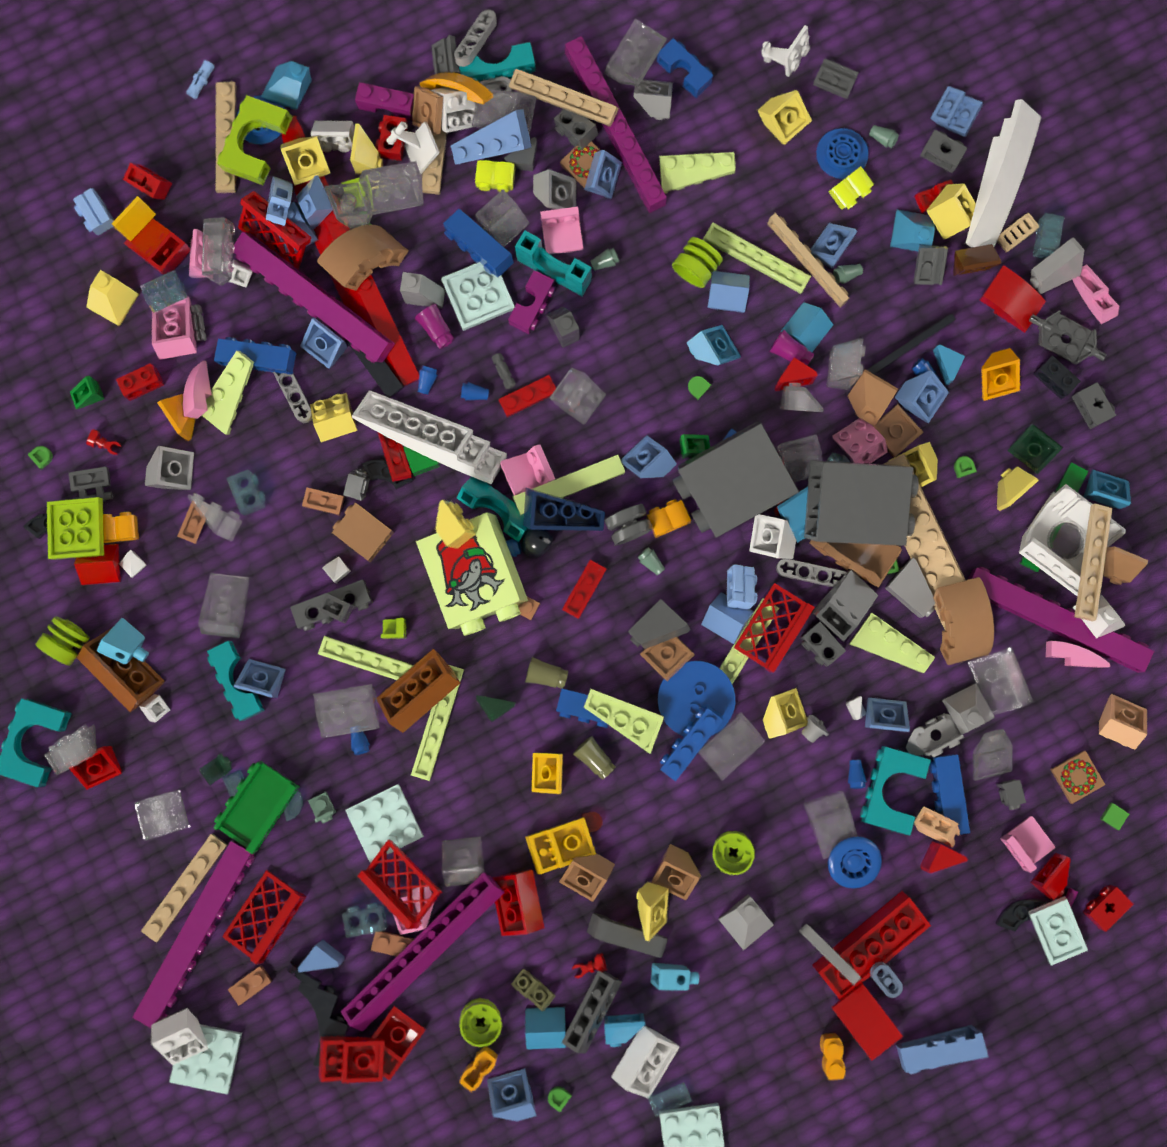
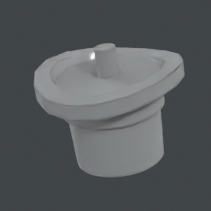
(814, 729)

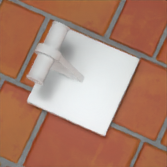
(788, 57)
(419, 145)

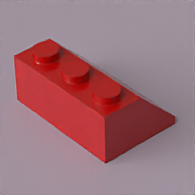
(519, 905)

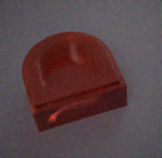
(593, 821)

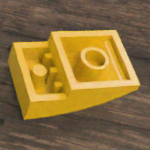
(560, 845)

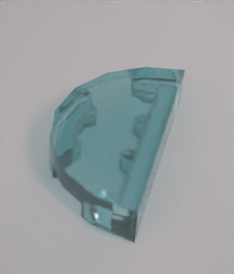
(294, 806)

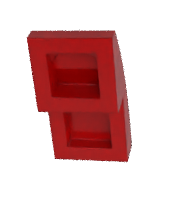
(926, 198)

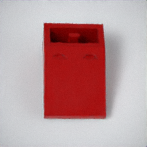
(159, 247)

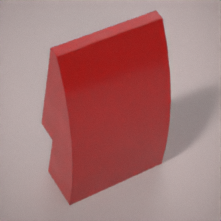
(1012, 298)
(867, 1021)
(399, 1037)
(351, 1059)

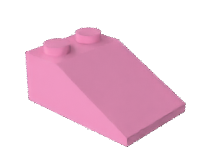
(173, 330)

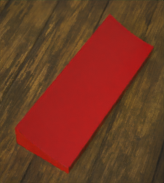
(873, 942)

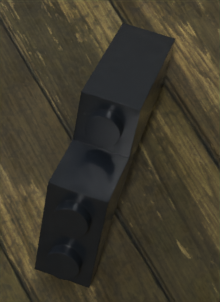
(324, 1003)

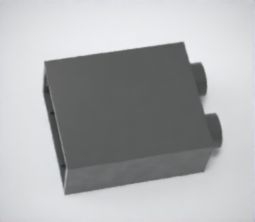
(735, 480)
(860, 503)

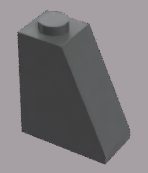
(564, 326)
(657, 626)

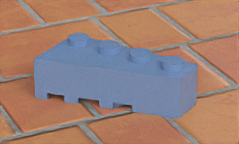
(498, 138)
(942, 1049)

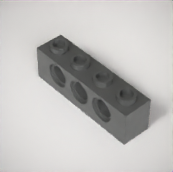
(302, 611)
(591, 1012)

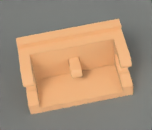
(937, 826)

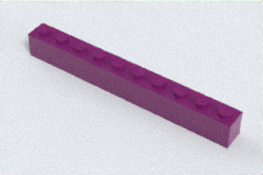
(619, 132)
(312, 297)
(1062, 621)
(194, 934)
(422, 952)

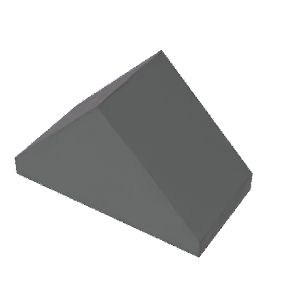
(524, 158)
(336, 608)

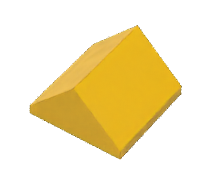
(133, 219)
(547, 773)

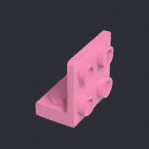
(561, 230)
(196, 254)
(861, 442)
(527, 470)
(1028, 843)

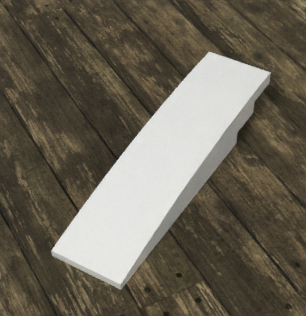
(1003, 174)
(431, 436)

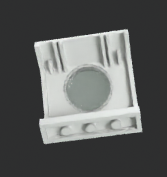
(1065, 555)

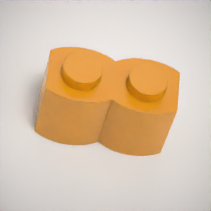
(668, 518)
(120, 527)
(833, 1051)
(475, 1071)

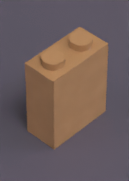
(362, 532)

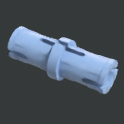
(200, 79)

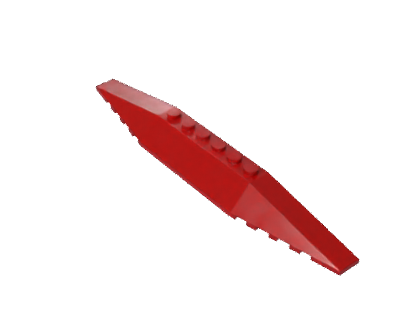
(367, 299)

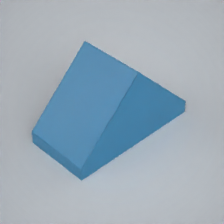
(948, 362)

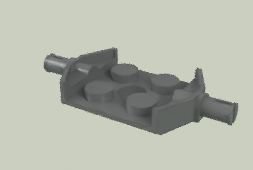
(1081, 343)

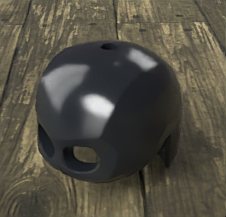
(535, 547)

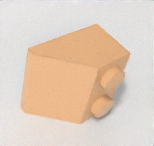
(1123, 722)

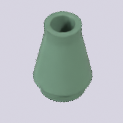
(885, 136)
(605, 259)
(847, 272)
(651, 561)

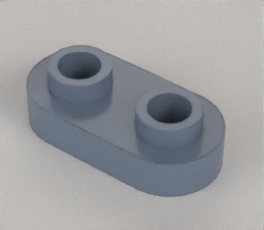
(885, 978)

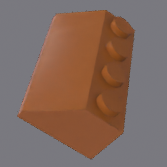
(128, 682)
(417, 691)

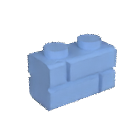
(94, 211)
(741, 587)

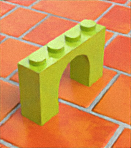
(252, 115)

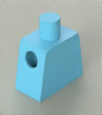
(123, 643)
(665, 977)

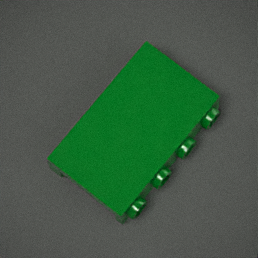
(256, 806)

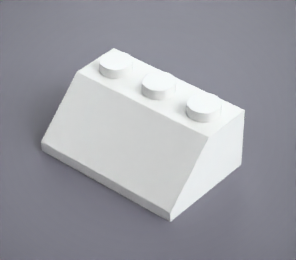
(645, 1062)

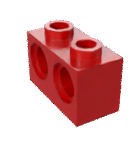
(397, 151)
(147, 181)
(140, 382)

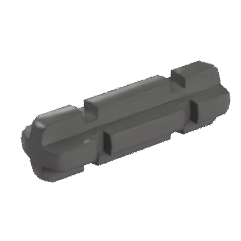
(198, 323)
(503, 371)

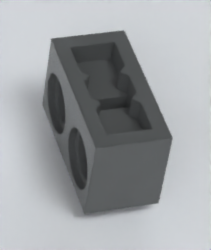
(577, 125)
(826, 640)

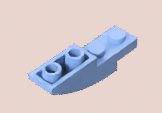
(279, 200)

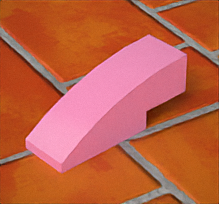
(1096, 295)
(196, 391)
(1074, 655)

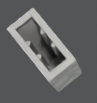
(1058, 267)
(421, 291)
(912, 589)

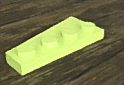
(685, 170)
(228, 392)
(884, 640)
(631, 721)

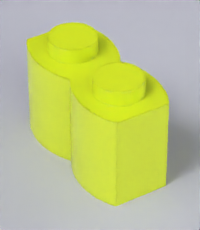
(495, 175)
(851, 188)

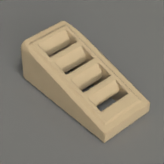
(1027, 225)

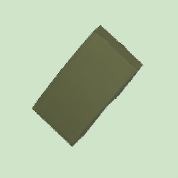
(533, 989)

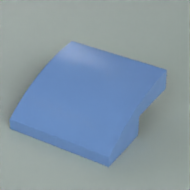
(956, 111)

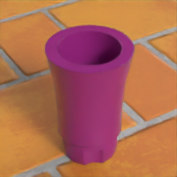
(435, 326)
(788, 348)

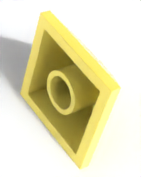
(785, 115)
(363, 152)
(304, 159)
(110, 298)
(924, 463)
(1013, 486)
(784, 714)
(652, 908)

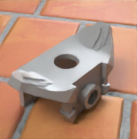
(921, 742)

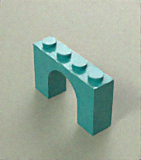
(573, 277)
(12, 760)
(876, 810)

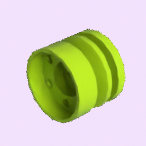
(697, 262)
(61, 643)
(729, 863)
(480, 1034)

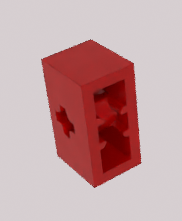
(1117, 906)

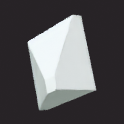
(132, 563)

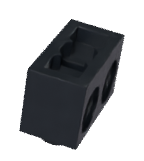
(1057, 377)

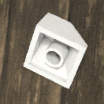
(772, 537)
(1106, 621)

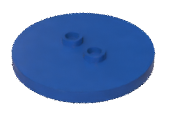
(693, 688)

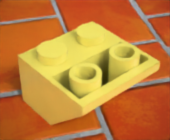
(952, 210)
(333, 417)
(452, 525)

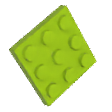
(75, 528)

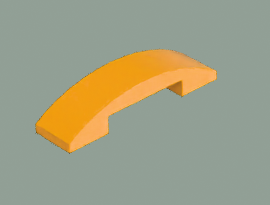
(475, 91)

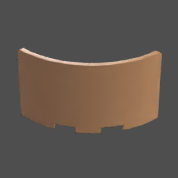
(360, 251)
(867, 560)
(967, 620)

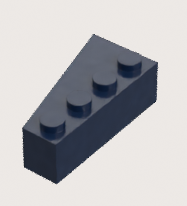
(556, 513)

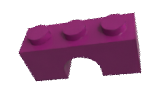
(373, 97)
(526, 317)

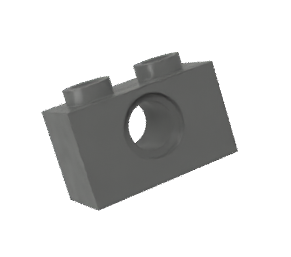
(933, 151)

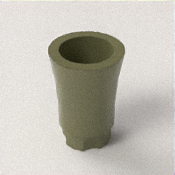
(545, 674)
(594, 757)

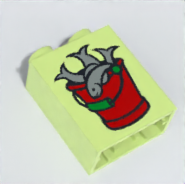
(475, 577)

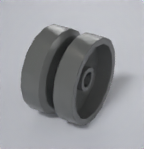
(628, 522)

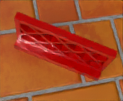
(290, 232)
(787, 637)
(392, 899)
(275, 929)

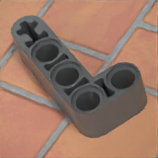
(625, 935)

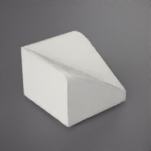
(241, 273)
(336, 569)
(154, 708)
(856, 708)

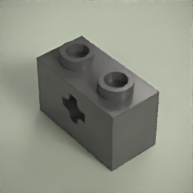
(1094, 415)

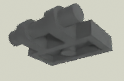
(91, 479)

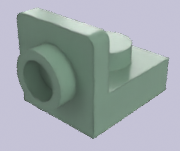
(322, 807)

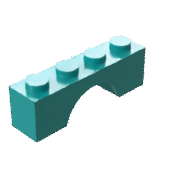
(519, 58)
(480, 494)
(224, 659)

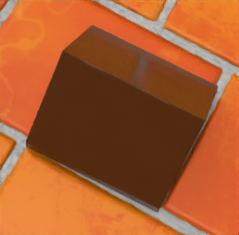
(975, 259)

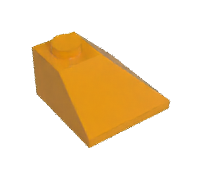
(1000, 374)
(173, 410)

